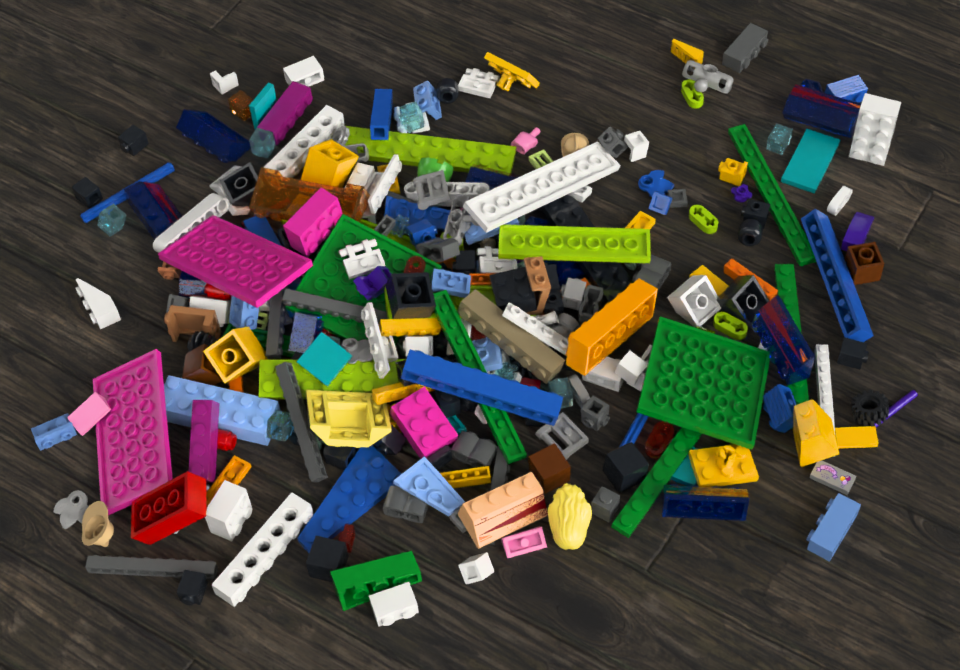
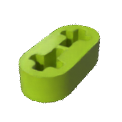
(688, 94)
(703, 219)
(730, 325)

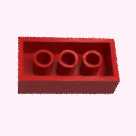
(168, 508)

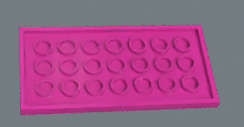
(235, 260)
(134, 433)

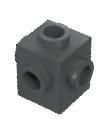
(613, 141)
(595, 413)

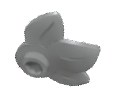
(358, 349)
(71, 511)

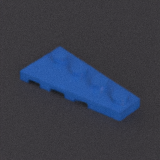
(408, 209)

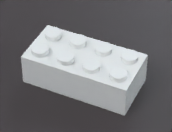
(874, 129)

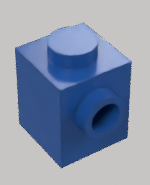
(421, 232)

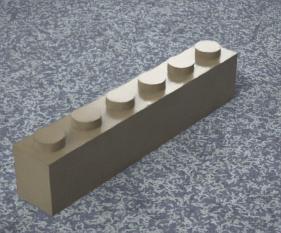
(510, 337)

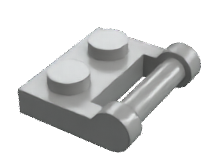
(437, 189)
(566, 432)

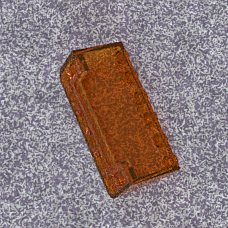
(284, 196)

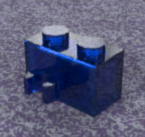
(305, 330)

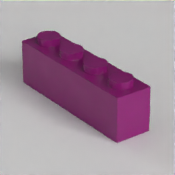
(287, 110)
(204, 439)

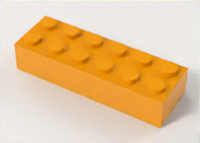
(611, 326)

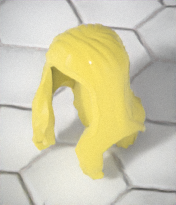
(569, 517)

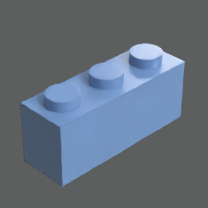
(832, 526)

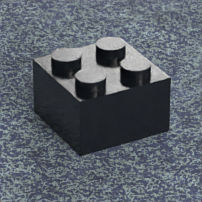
(513, 288)
(410, 295)

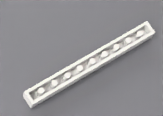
(823, 380)

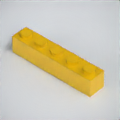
(409, 327)
(395, 392)
(468, 477)

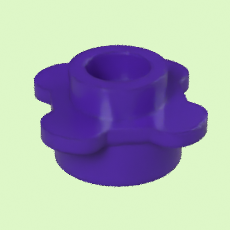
(741, 193)

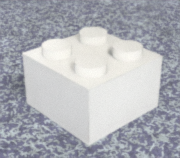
(228, 510)

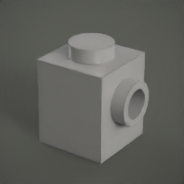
(573, 293)

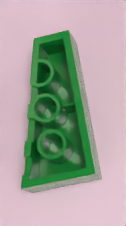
(359, 581)

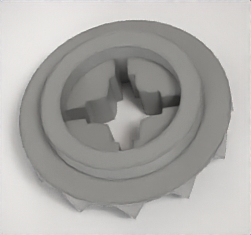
(341, 135)

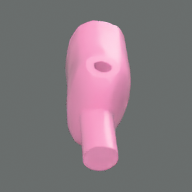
(526, 141)

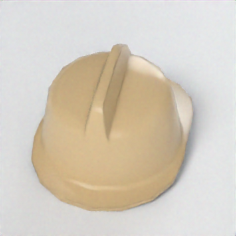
(573, 142)
(96, 525)

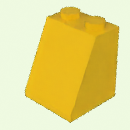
(329, 164)
(236, 354)
(813, 433)

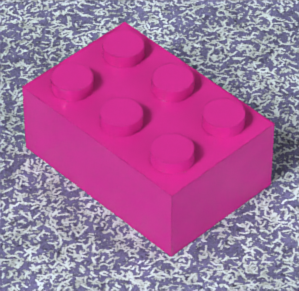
(313, 222)
(423, 423)

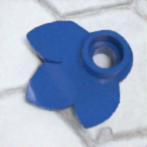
(655, 182)

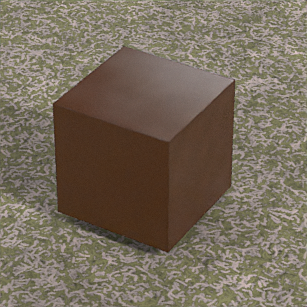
(864, 263)
(199, 368)
(549, 468)

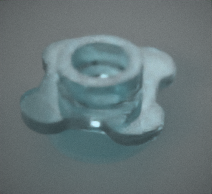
(507, 371)

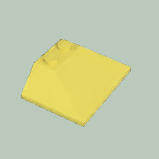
(347, 418)

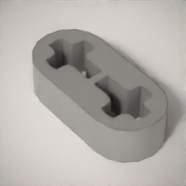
(579, 392)

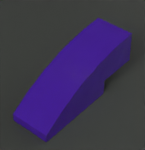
(857, 230)

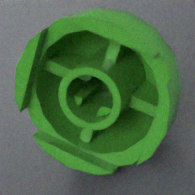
(430, 165)

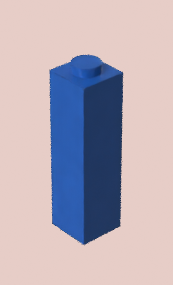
(381, 114)

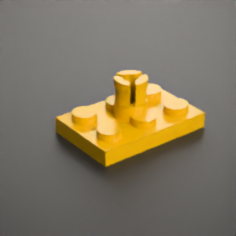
(510, 73)
(723, 465)

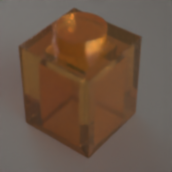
(239, 105)

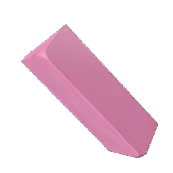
(89, 413)
(523, 542)

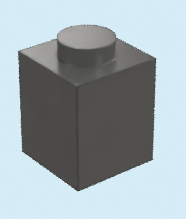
(605, 504)

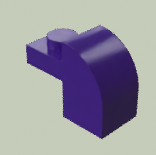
(374, 283)

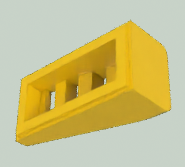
(686, 52)

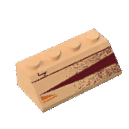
(503, 510)

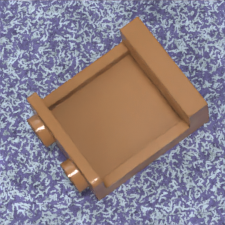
(538, 282)
(188, 320)

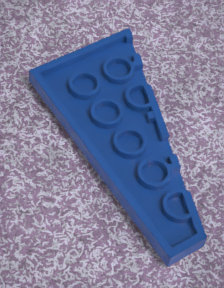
(354, 493)

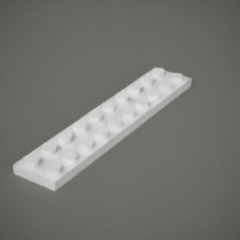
(541, 186)

